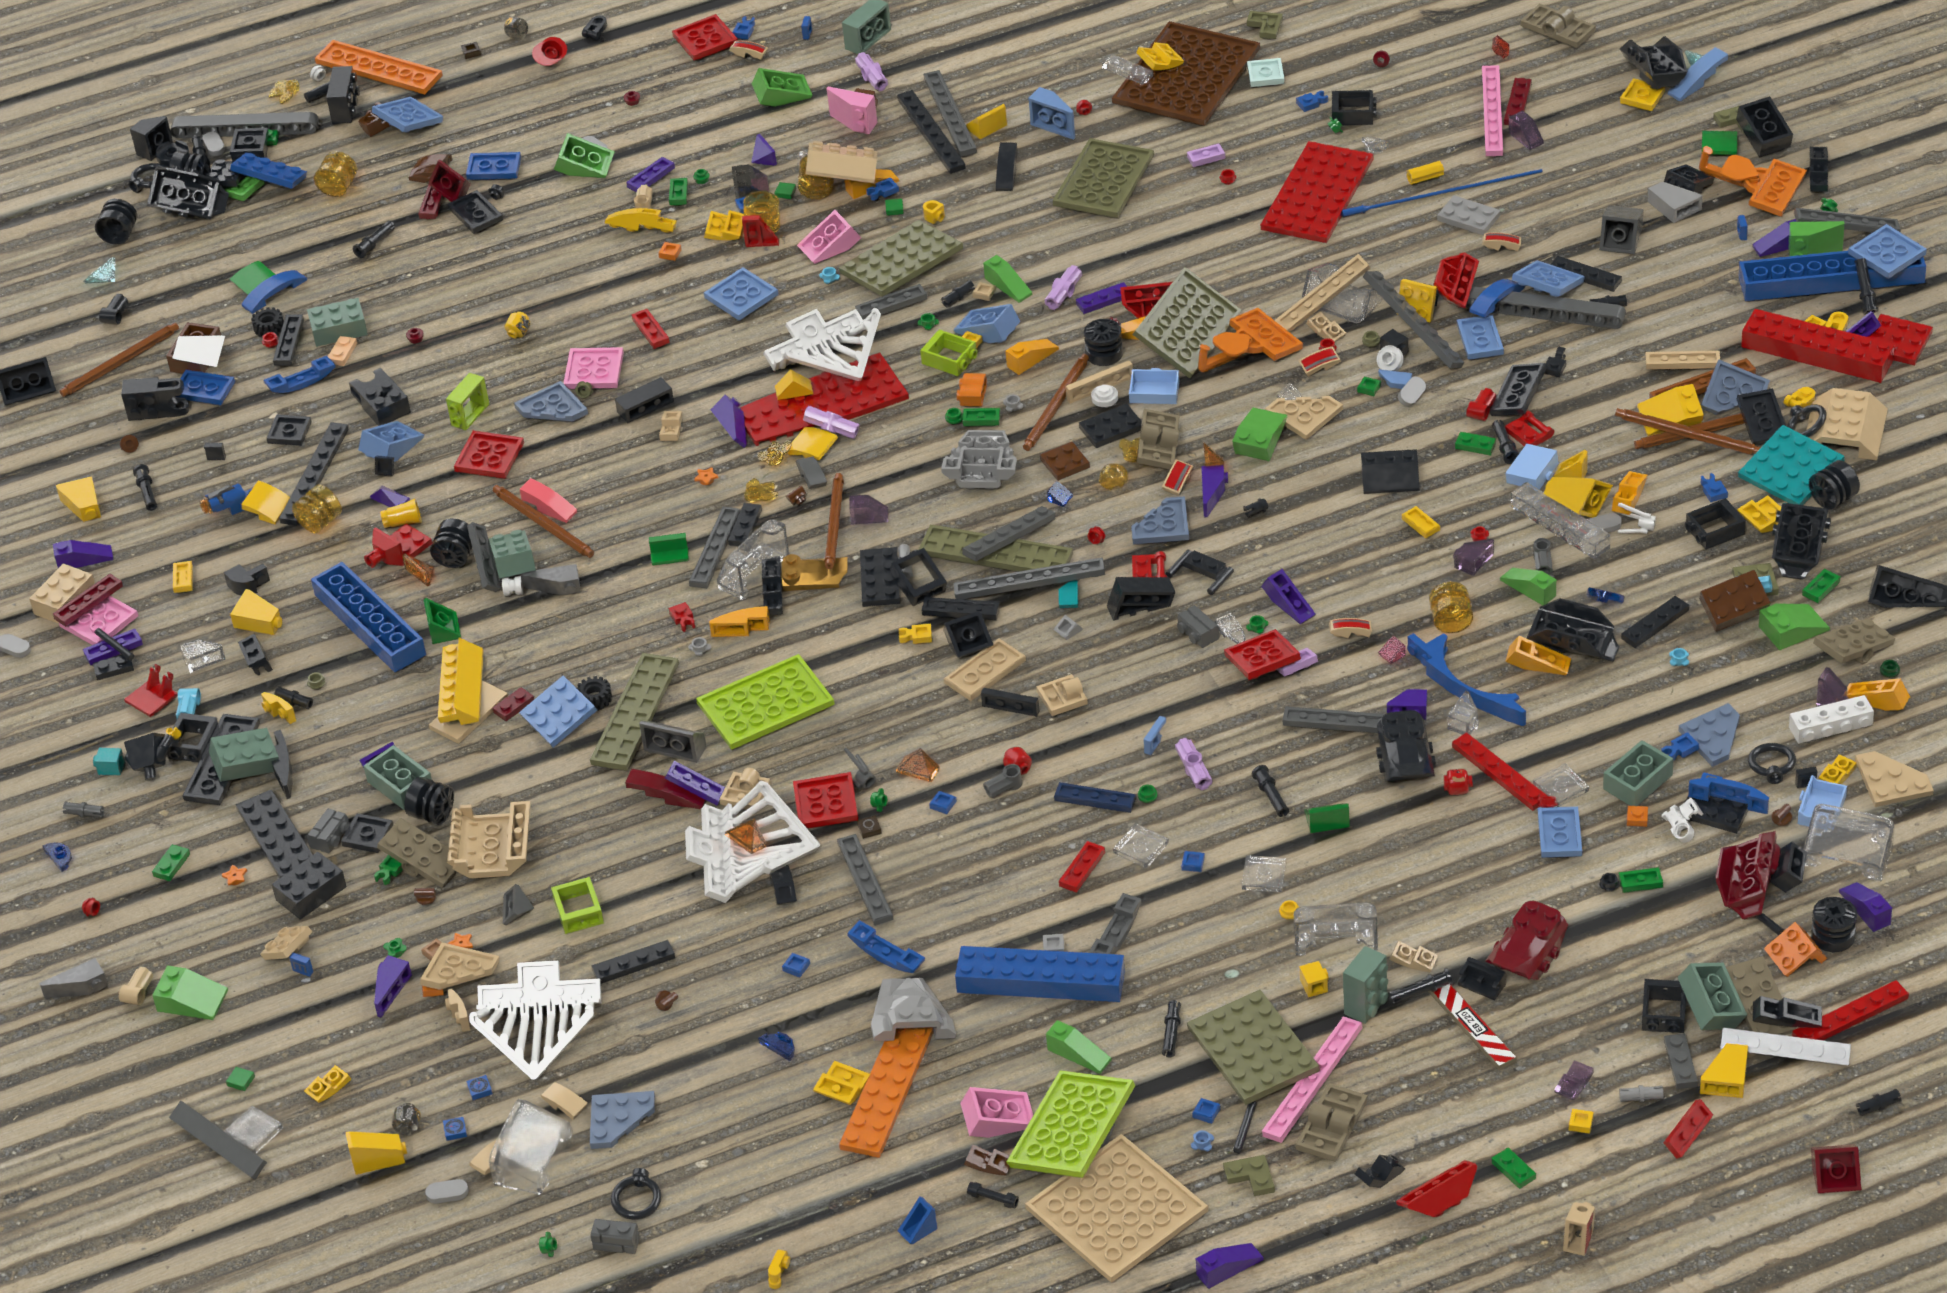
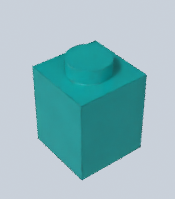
(109, 761)

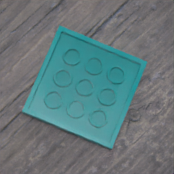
(1787, 464)

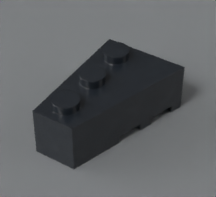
(1139, 594)

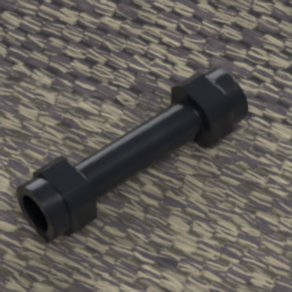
(975, 1190)

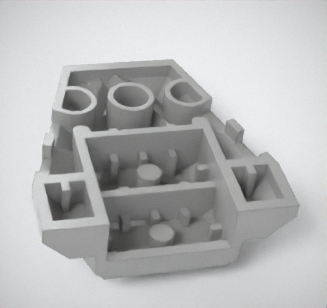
(980, 460)
(909, 1005)

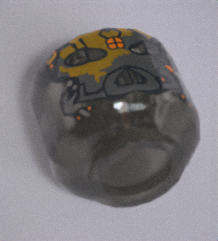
(516, 28)
(406, 1119)

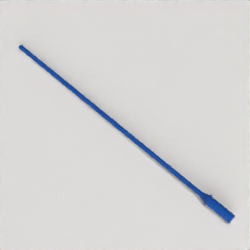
(1362, 209)

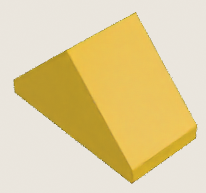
(793, 386)
(1574, 466)

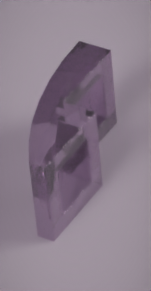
(1574, 1081)

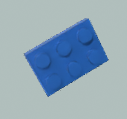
(493, 165)
(206, 387)

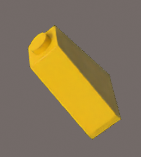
(80, 498)
(255, 614)
(1726, 1072)
(375, 1150)

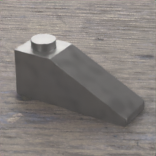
(555, 580)
(77, 981)

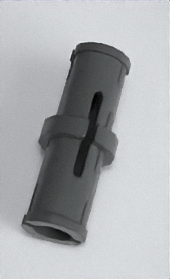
(83, 809)

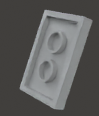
(1468, 215)

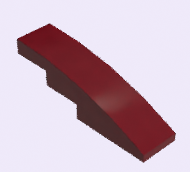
(659, 787)

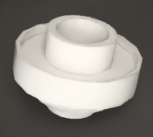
(1390, 358)
(1104, 396)

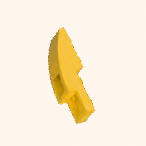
(634, 218)

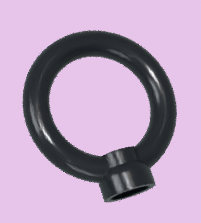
(137, 184)
(1797, 409)
(1773, 773)
(639, 1178)

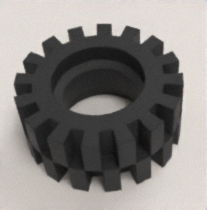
(261, 319)
(596, 685)

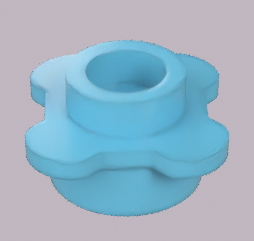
(829, 275)
(1679, 657)

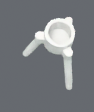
(1646, 521)

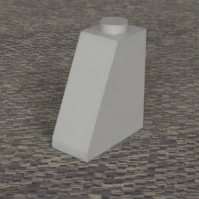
(1674, 201)

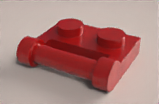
(1527, 435)
(1142, 565)

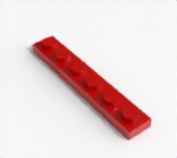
(1498, 770)
(1855, 1012)

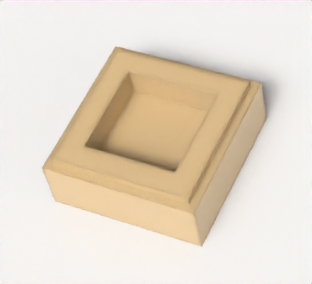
(984, 291)

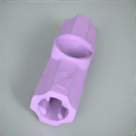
(871, 71)
(1063, 287)
(831, 422)
(1193, 764)

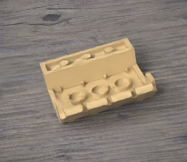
(841, 162)
(1851, 420)
(489, 843)

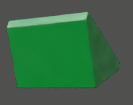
(441, 622)
(1328, 817)

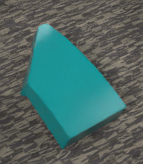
(1069, 595)

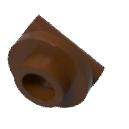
(129, 443)
(797, 496)
(1782, 816)
(425, 895)
(665, 999)

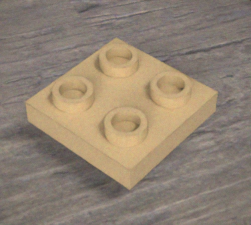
(1062, 694)
(740, 785)
(288, 941)

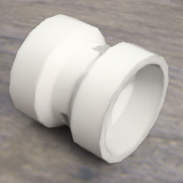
(512, 586)

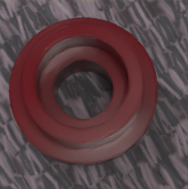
(1383, 54)
(632, 98)
(414, 335)

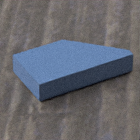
(1394, 378)
(1153, 737)

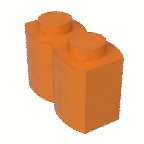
(972, 389)

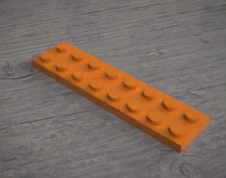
(379, 66)
(885, 1091)

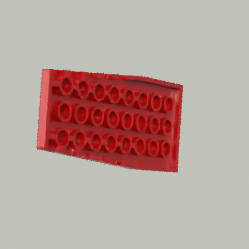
(833, 393)

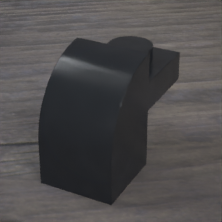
(239, 579)

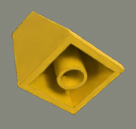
(1579, 494)

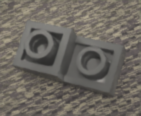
(811, 472)

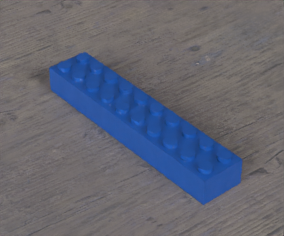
(1815, 275)

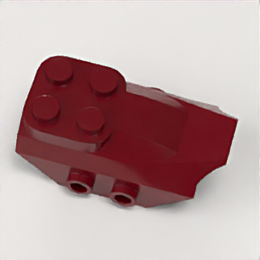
(1745, 873)
(1530, 941)

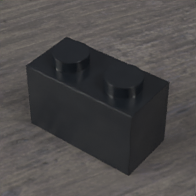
(1790, 867)

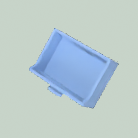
(1154, 386)
(1532, 466)
(1819, 793)

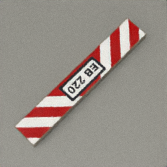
(1474, 1027)

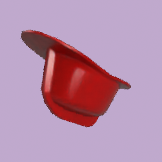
(549, 51)

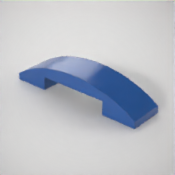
(271, 286)
(1491, 295)
(302, 379)
(1729, 790)
(884, 951)

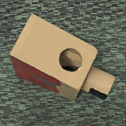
(1579, 1218)

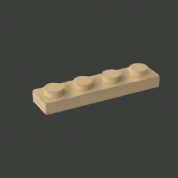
(1682, 360)
(1111, 376)

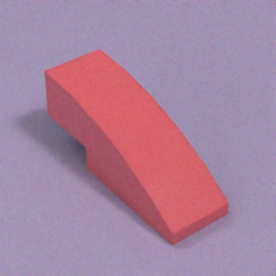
(547, 500)

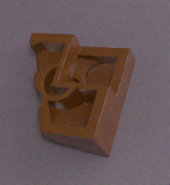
(372, 123)

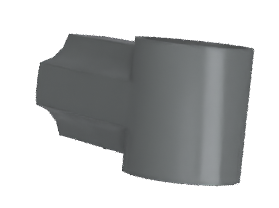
(1542, 555)
(1009, 779)

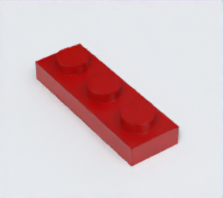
(650, 328)
(1082, 866)
(1688, 1128)

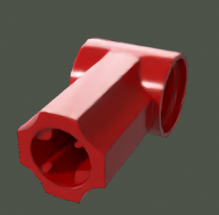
(1481, 406)

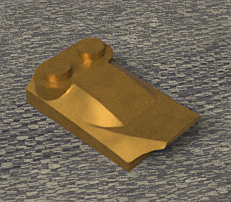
(811, 573)

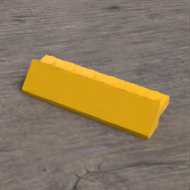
(460, 683)

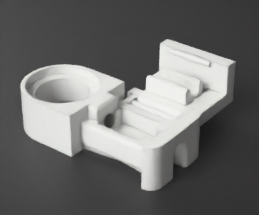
(1679, 817)

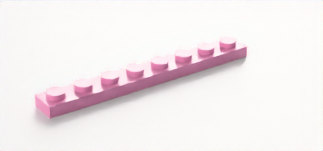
(1492, 111)
(1306, 1089)

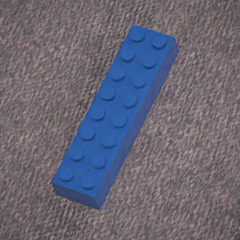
(368, 617)
(1040, 973)

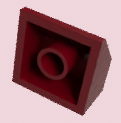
(448, 182)
(1836, 1168)

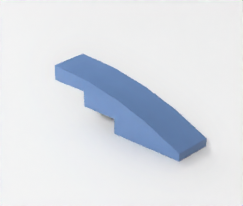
(1698, 73)

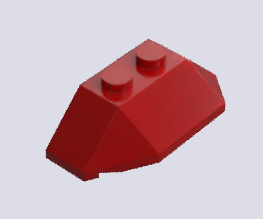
(1456, 278)
(1142, 298)
(1441, 1191)

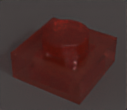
(1500, 47)

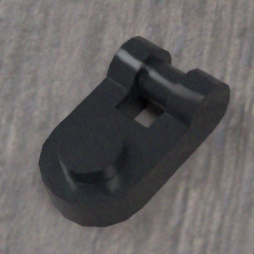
(597, 24)

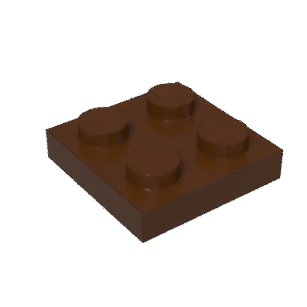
(1064, 461)

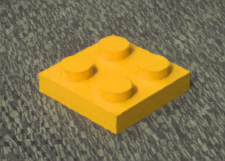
(1641, 95)

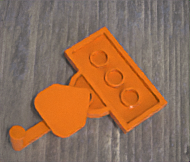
(1770, 187)
(1254, 334)

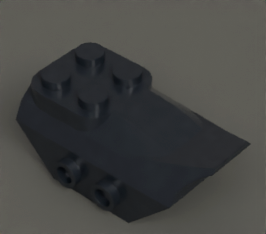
(1658, 64)
(186, 193)
(1799, 538)
(1574, 628)
(1404, 746)

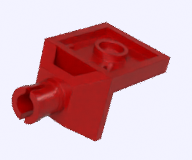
(392, 548)

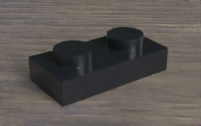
(112, 667)

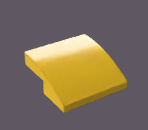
(1160, 56)
(724, 226)
(812, 442)
(266, 502)
(1761, 514)
(842, 1083)

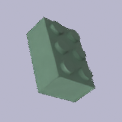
(866, 26)
(337, 320)
(512, 553)
(242, 754)
(1638, 773)
(393, 774)
(1365, 984)
(1712, 996)

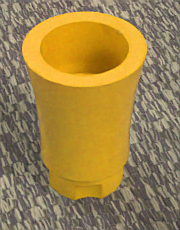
(401, 514)

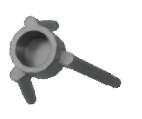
(863, 775)

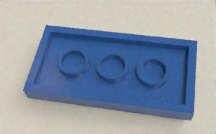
(268, 170)

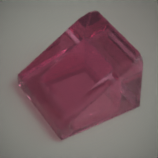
(1393, 650)

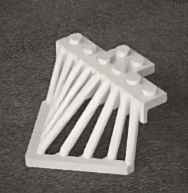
(814, 336)
(728, 864)
(536, 988)

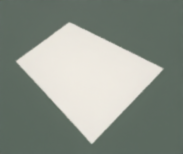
(199, 349)

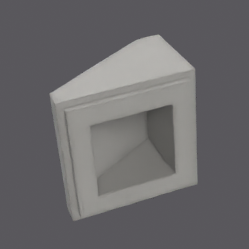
(1067, 627)

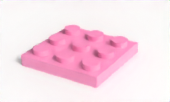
(594, 365)
(108, 615)

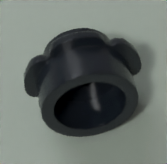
(496, 192)
(1609, 882)

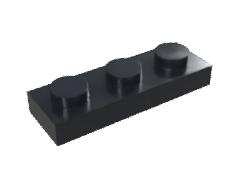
(745, 523)
(1010, 702)

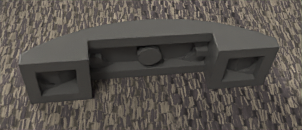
(1119, 925)

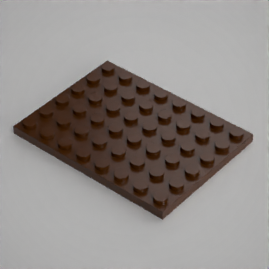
(1199, 84)

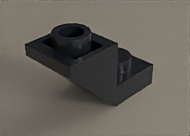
(783, 885)
(1382, 1171)

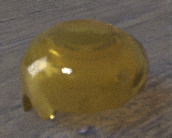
(1113, 475)

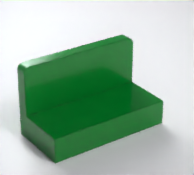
(668, 549)

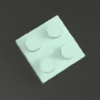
(1265, 72)

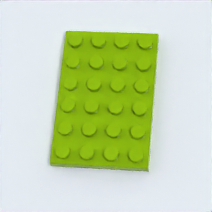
(765, 701)
(1071, 1124)

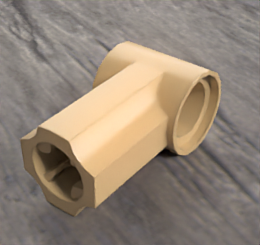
(643, 197)
(134, 991)

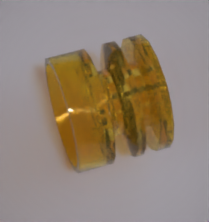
(335, 174)
(813, 186)
(765, 205)
(317, 508)
(1451, 607)

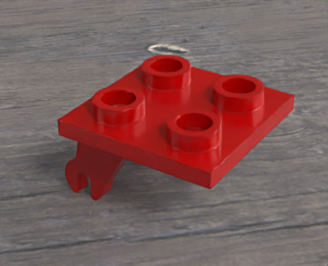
(152, 695)

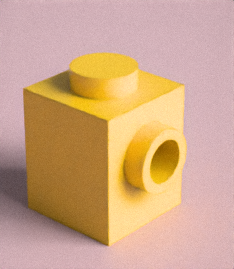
(1314, 978)

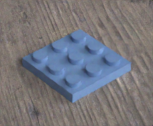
(407, 114)
(1887, 251)
(1547, 278)
(741, 293)
(558, 711)

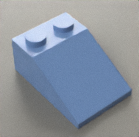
(1051, 113)
(991, 323)
(389, 440)

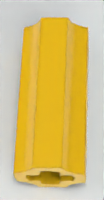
(1425, 172)

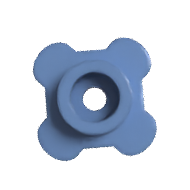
(1202, 1141)

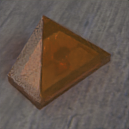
(1211, 457)
(419, 569)
(919, 766)
(747, 836)

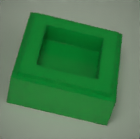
(785, 190)
(894, 207)
(1369, 386)
(240, 1079)

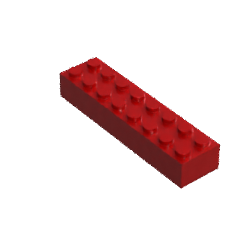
(1818, 345)

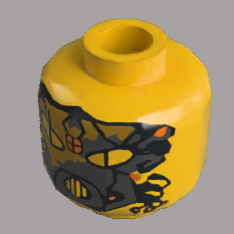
(517, 325)

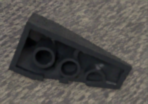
(1899, 589)

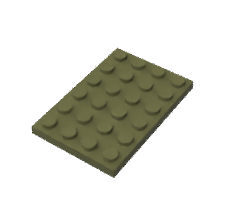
(1103, 178)
(901, 258)
(1184, 319)
(1253, 1047)

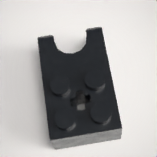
(153, 398)
(381, 398)

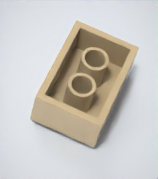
(59, 590)

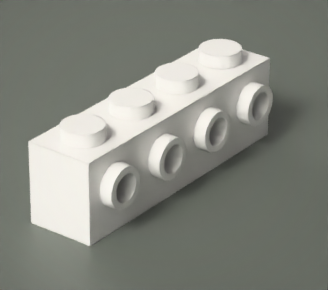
(1831, 719)

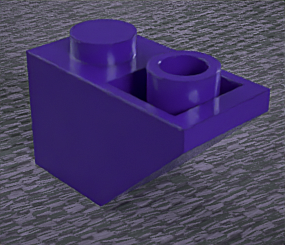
(1410, 700)

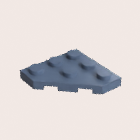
(1726, 384)
(552, 404)
(1163, 524)
(1714, 733)
(618, 1115)

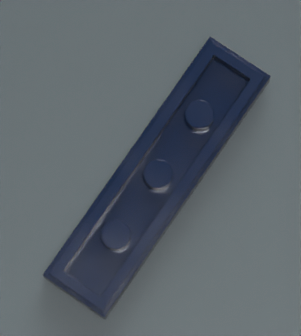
(1095, 797)

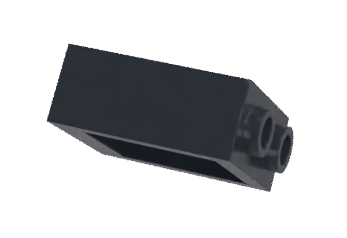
(1354, 98)
(1723, 508)
(930, 589)
(193, 724)
(1654, 990)

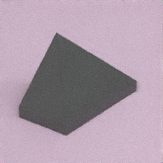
(515, 904)

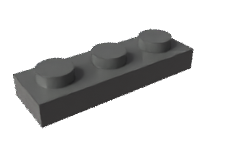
(1680, 1061)

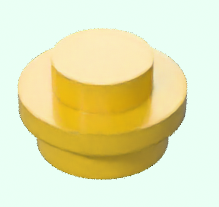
(1287, 909)

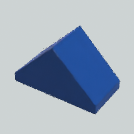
(919, 1221)

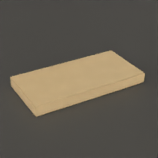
(984, 669)
(454, 731)

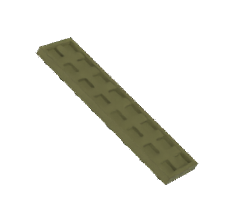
(1016, 556)
(636, 704)

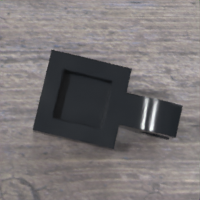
(1556, 364)

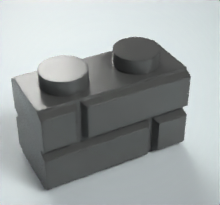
(1198, 626)
(328, 831)
(615, 1236)

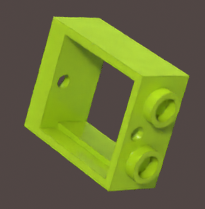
(943, 339)
(468, 387)
(572, 921)

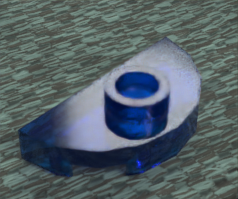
(1604, 596)
(59, 854)
(779, 1043)

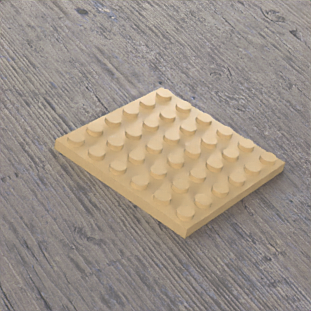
(1118, 1208)

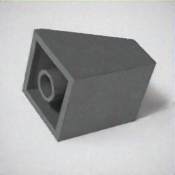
(1621, 229)

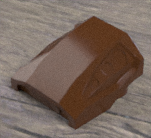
(425, 166)

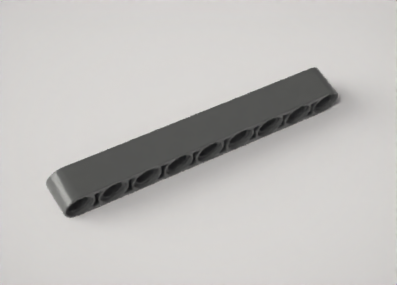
(224, 125)
(1556, 309)

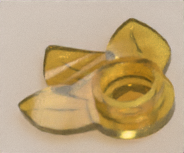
(284, 90)
(1130, 449)
(774, 453)
(760, 491)

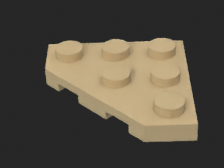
(1306, 414)
(1891, 780)
(457, 965)

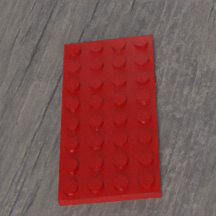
(1317, 192)

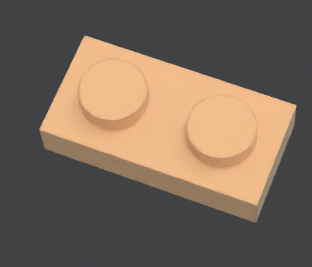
(342, 350)

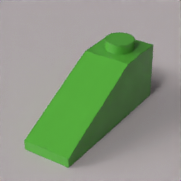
(1001, 274)
(1531, 583)
(1074, 1046)

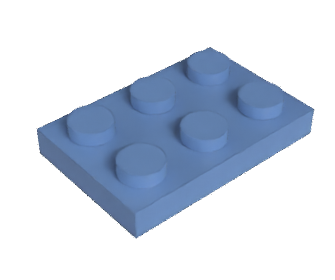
(1480, 337)
(1559, 832)

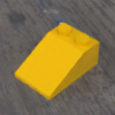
(1674, 405)

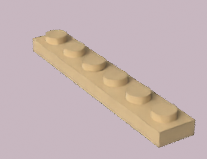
(1323, 293)

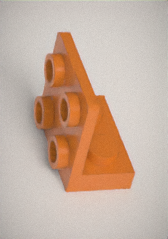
(1793, 949)

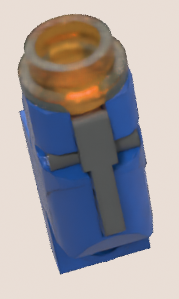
(226, 497)

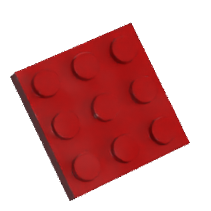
(704, 37)
(1906, 335)
(489, 454)
(1262, 654)
(825, 800)

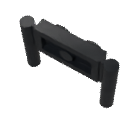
(1204, 565)

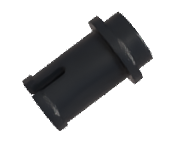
(1256, 507)

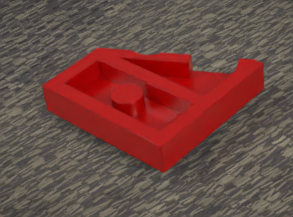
(757, 232)

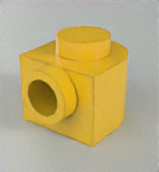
(933, 211)

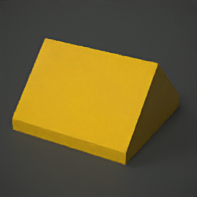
(988, 122)

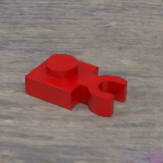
(682, 615)

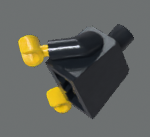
(150, 751)

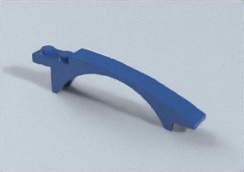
(1433, 655)

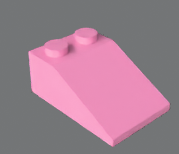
(852, 109)
(829, 238)
(995, 1111)

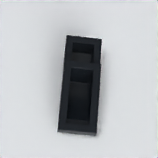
(1006, 166)
(1786, 1013)

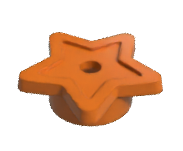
(706, 477)
(232, 879)
(464, 940)

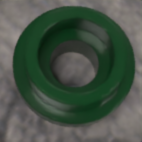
(1889, 668)

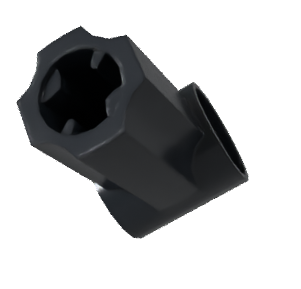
(113, 312)

